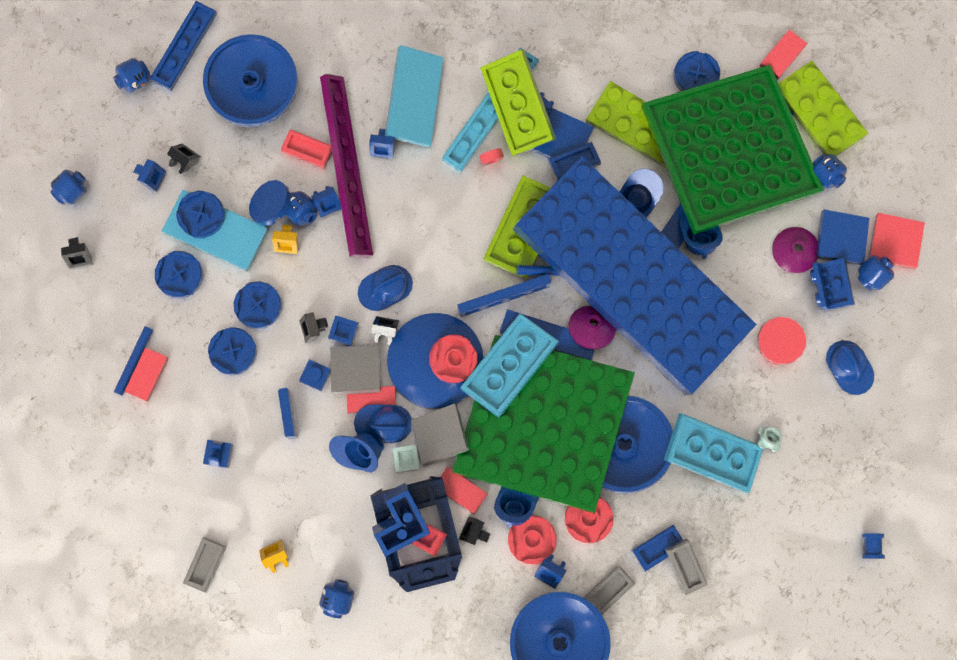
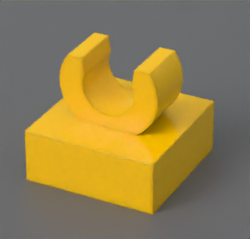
(285, 240)
(274, 554)

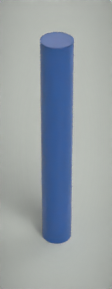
(535, 270)
(133, 361)

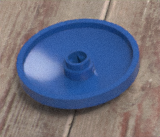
(250, 80)
(410, 364)
(639, 448)
(559, 629)

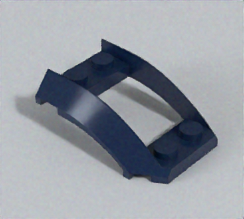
(432, 570)

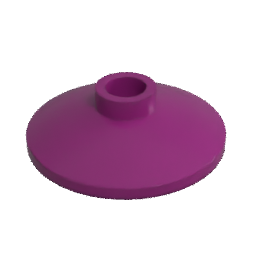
(788, 257)
(588, 335)

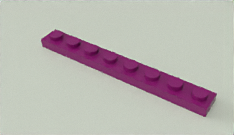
(346, 166)

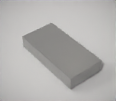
(204, 564)
(686, 566)
(610, 589)

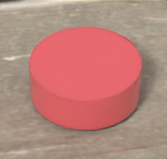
(491, 156)

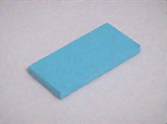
(414, 96)
(234, 243)
(509, 365)
(713, 453)

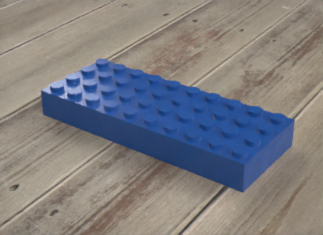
(634, 276)

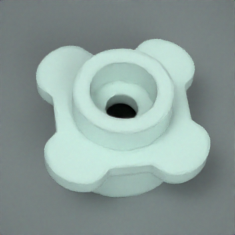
(775, 436)

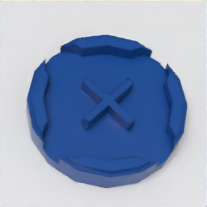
(695, 70)
(270, 202)
(200, 214)
(178, 274)
(257, 305)
(232, 351)

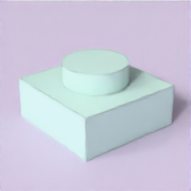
(406, 458)

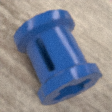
(873, 546)

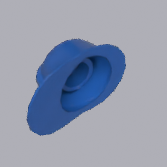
(643, 190)
(700, 243)
(385, 287)
(850, 367)
(384, 422)
(356, 452)
(514, 507)

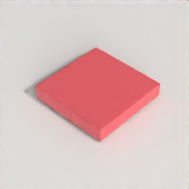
(897, 240)

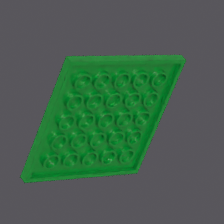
(732, 148)
(553, 434)

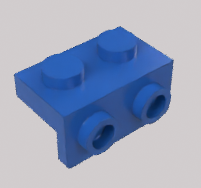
(832, 285)

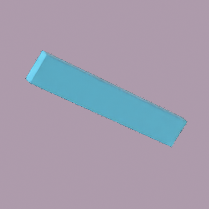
(476, 130)

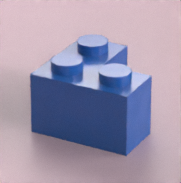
(405, 524)

